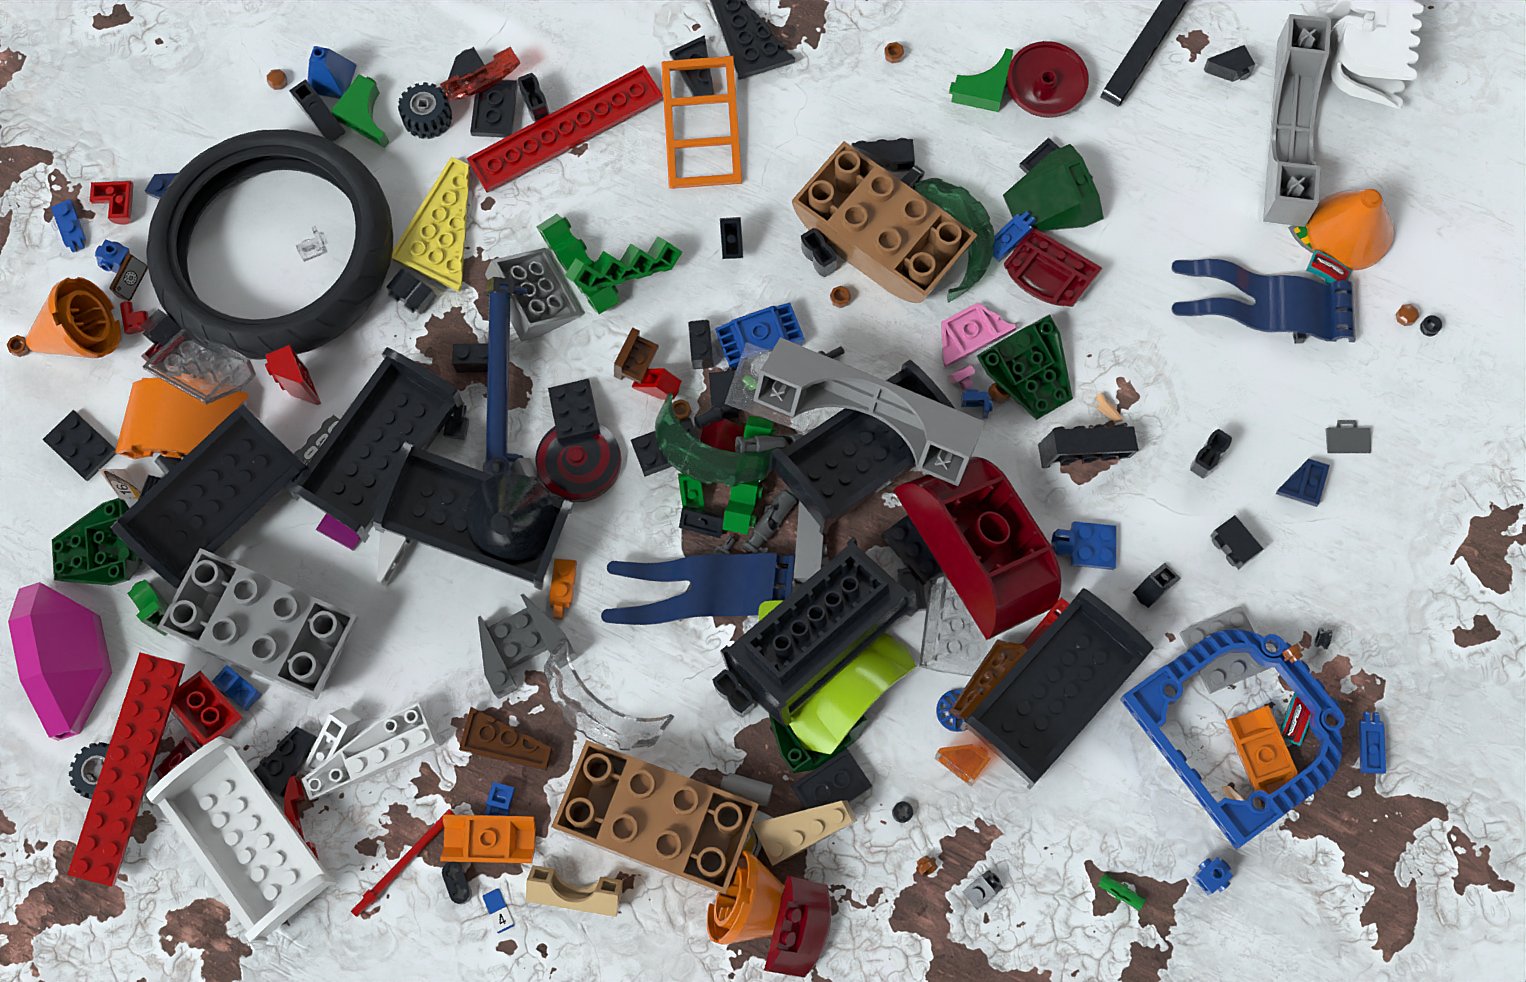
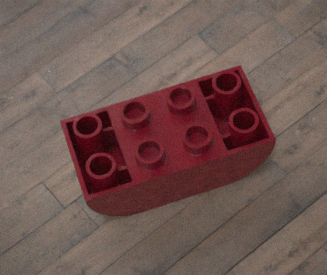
(985, 545)

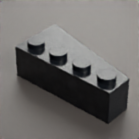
(1087, 444)

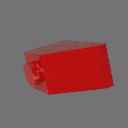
(658, 383)

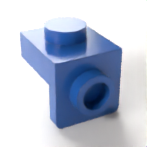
(974, 398)

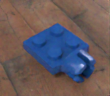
(1087, 545)

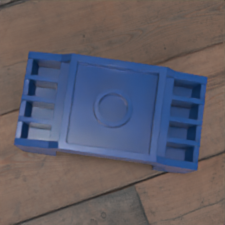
(761, 329)

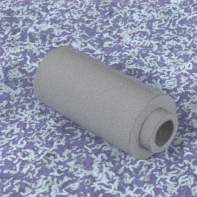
(747, 788)

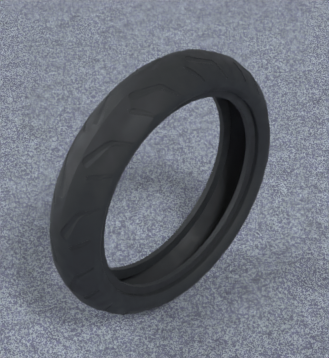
(227, 164)

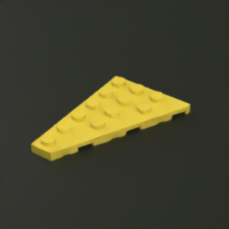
(437, 232)

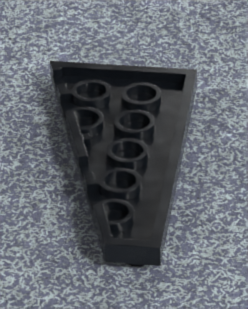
(749, 39)

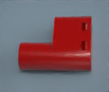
(132, 320)

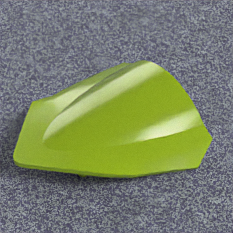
(843, 700)

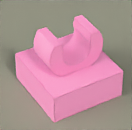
(962, 377)

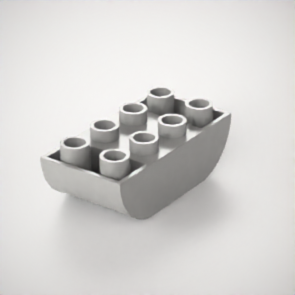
(258, 624)

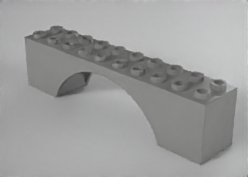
(1291, 166)
(804, 380)

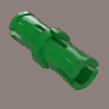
(1121, 892)

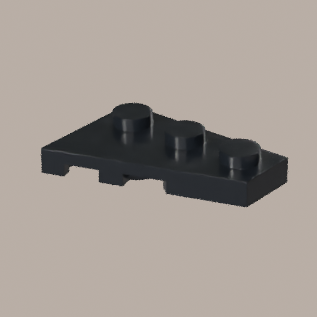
(697, 80)
(285, 760)

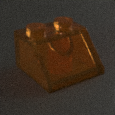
(964, 761)

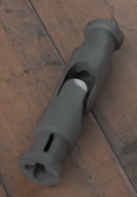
(764, 443)
(778, 510)

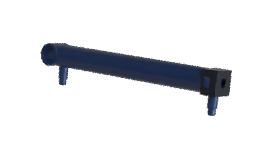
(499, 294)

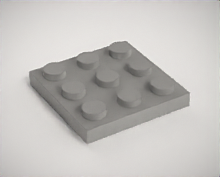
(1231, 667)

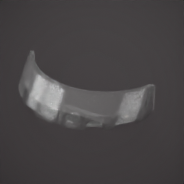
(590, 714)

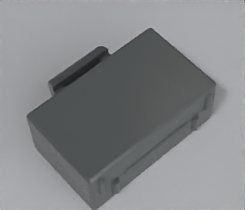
(1348, 439)

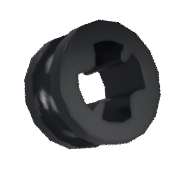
(1436, 328)
(1323, 638)
(895, 812)

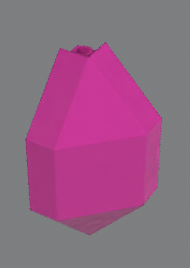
(58, 657)

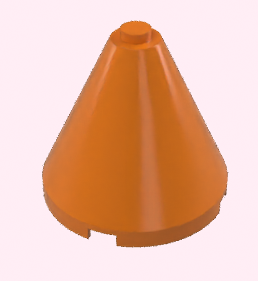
(1352, 228)
(75, 322)
(748, 906)

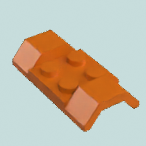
(1262, 750)
(489, 839)

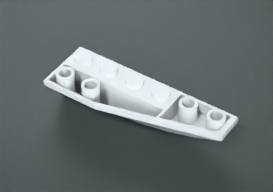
(375, 750)

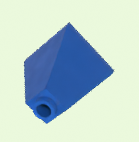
(329, 72)

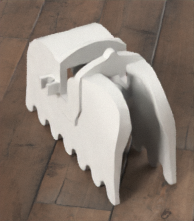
(1373, 46)

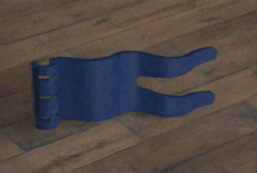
(1280, 304)
(718, 586)

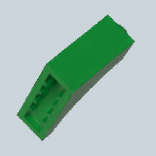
(983, 89)
(356, 109)
(149, 603)

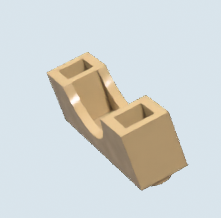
(549, 889)

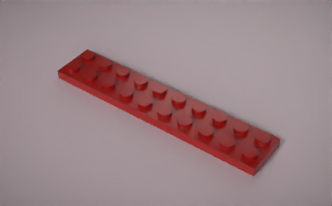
(565, 128)
(126, 770)

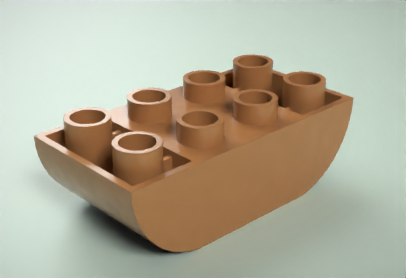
(881, 224)
(655, 817)

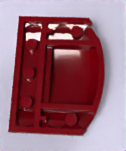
(1050, 270)
(800, 928)

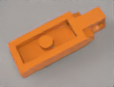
(562, 586)

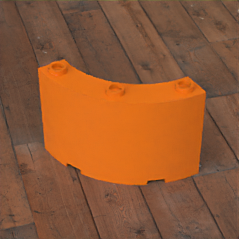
(169, 420)

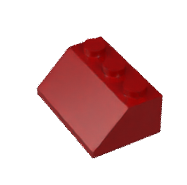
(291, 374)
(204, 710)

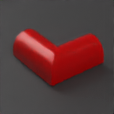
(118, 195)

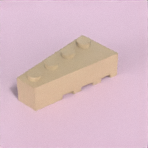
(798, 831)

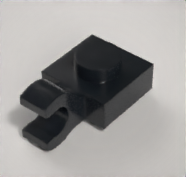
(457, 424)

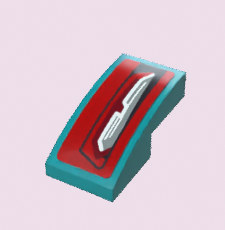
(1327, 268)
(1295, 721)

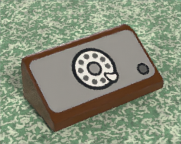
(128, 277)

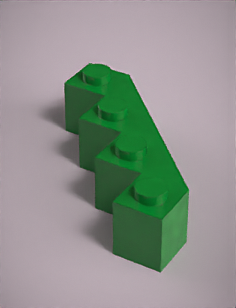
(566, 248)
(633, 264)
(743, 498)

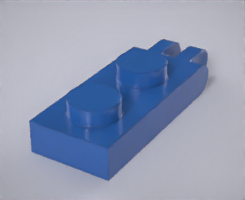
(69, 225)
(1012, 235)
(1372, 744)

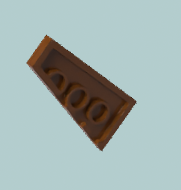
(990, 672)
(498, 741)

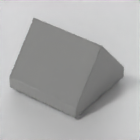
(525, 467)

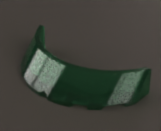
(972, 215)
(704, 461)

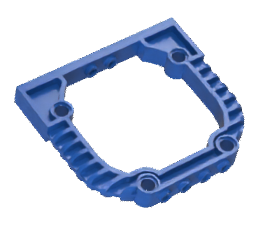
(1238, 818)

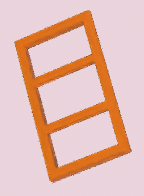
(733, 140)

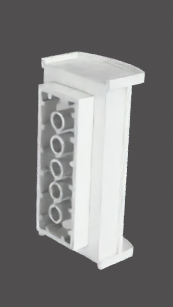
(240, 837)

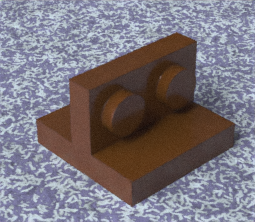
(634, 357)

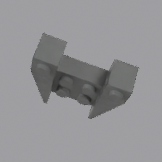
(515, 642)

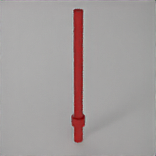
(371, 896)

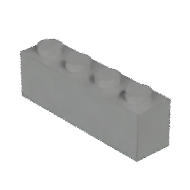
(808, 546)

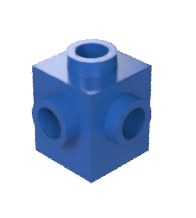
(111, 255)
(1206, 879)

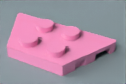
(970, 332)

